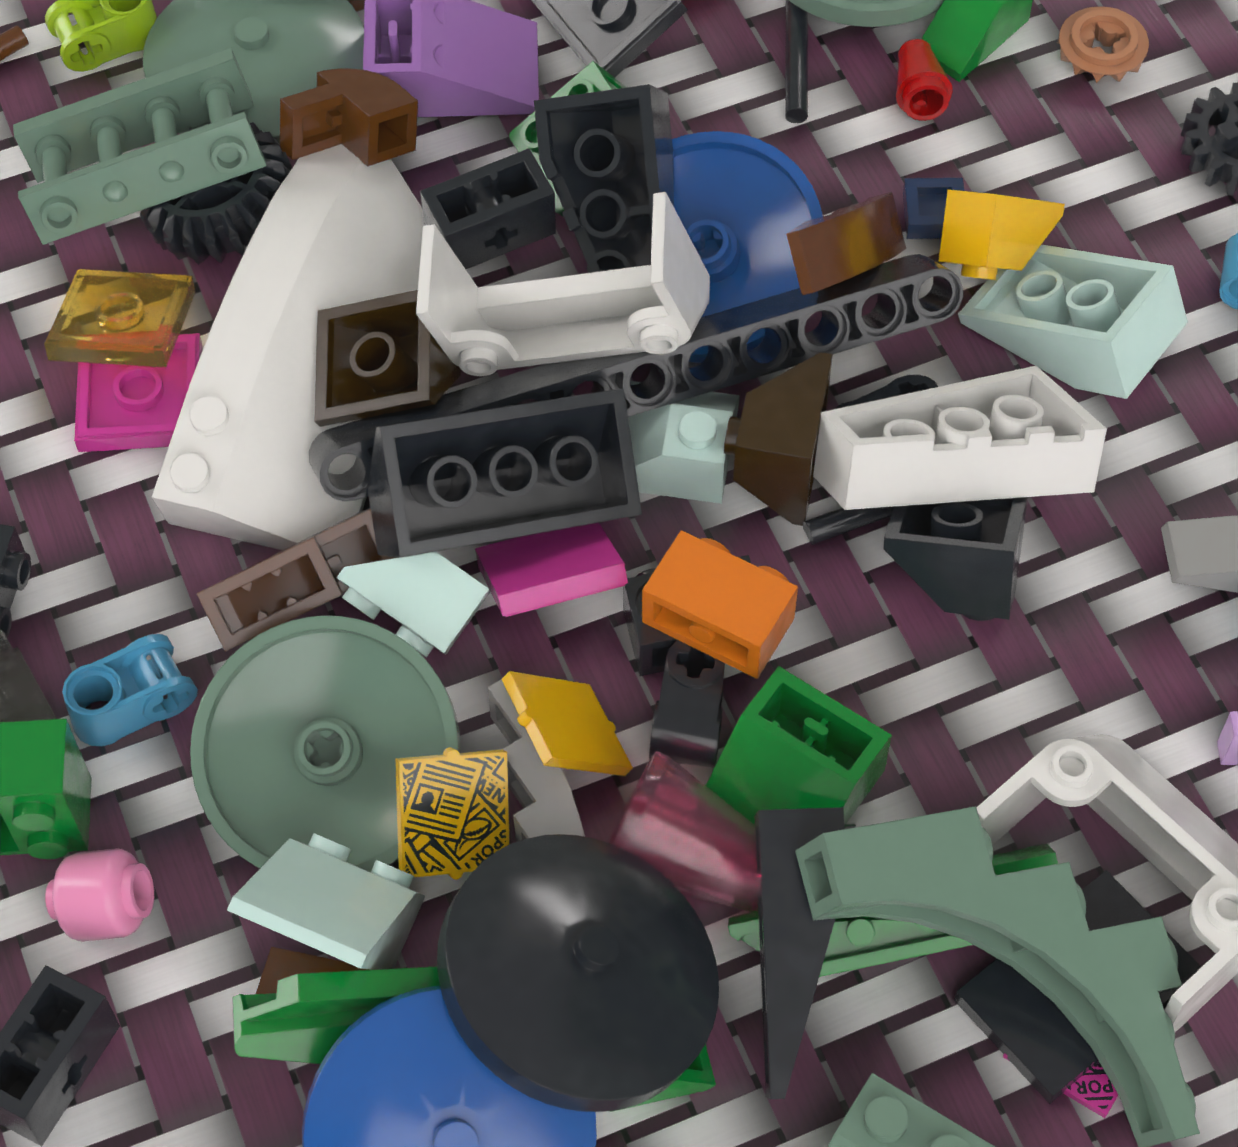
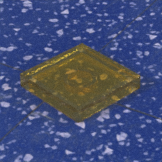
(120, 318)

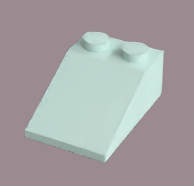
(1082, 316)
(332, 903)

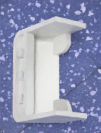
(565, 316)
(1155, 822)

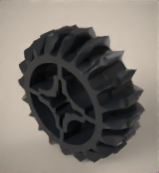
(220, 215)

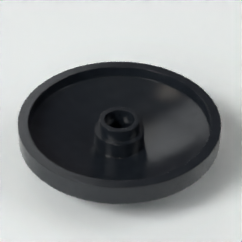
(577, 973)

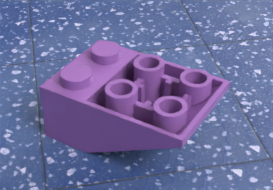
(454, 55)

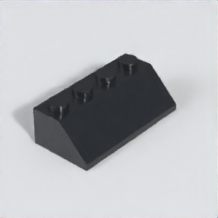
(502, 473)

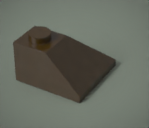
(377, 360)
(779, 437)

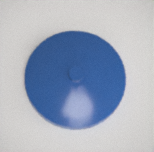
(737, 208)
(415, 1083)

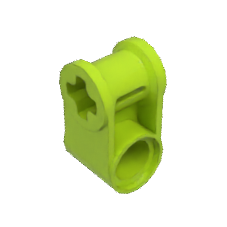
(104, 27)

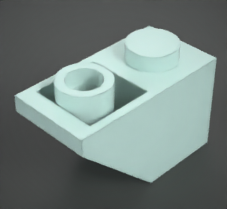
(420, 592)

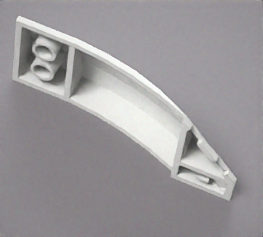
(249, 412)

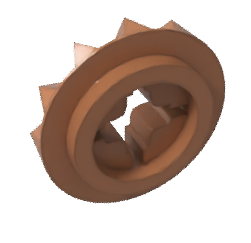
(1112, 29)

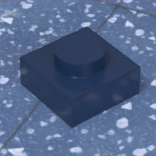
(925, 205)

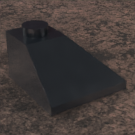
(961, 553)

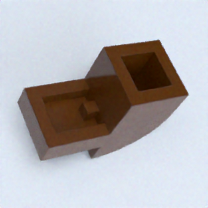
(351, 109)

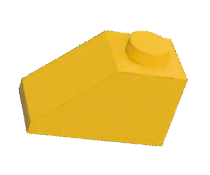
(994, 231)

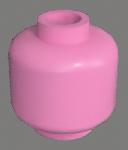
(100, 895)

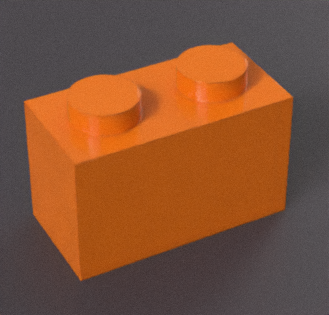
(719, 603)

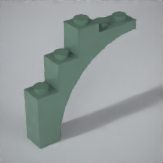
(1034, 919)

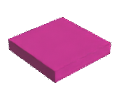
(133, 404)
(550, 568)

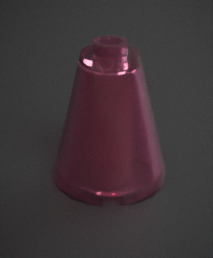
(690, 836)

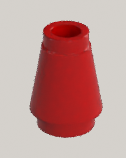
(921, 82)

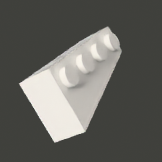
(960, 444)

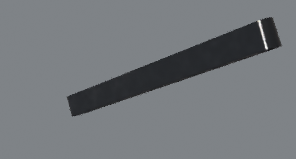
(670, 375)

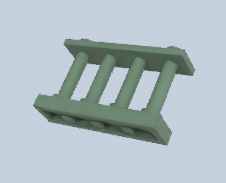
(127, 119)

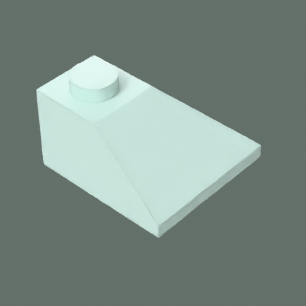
(682, 447)

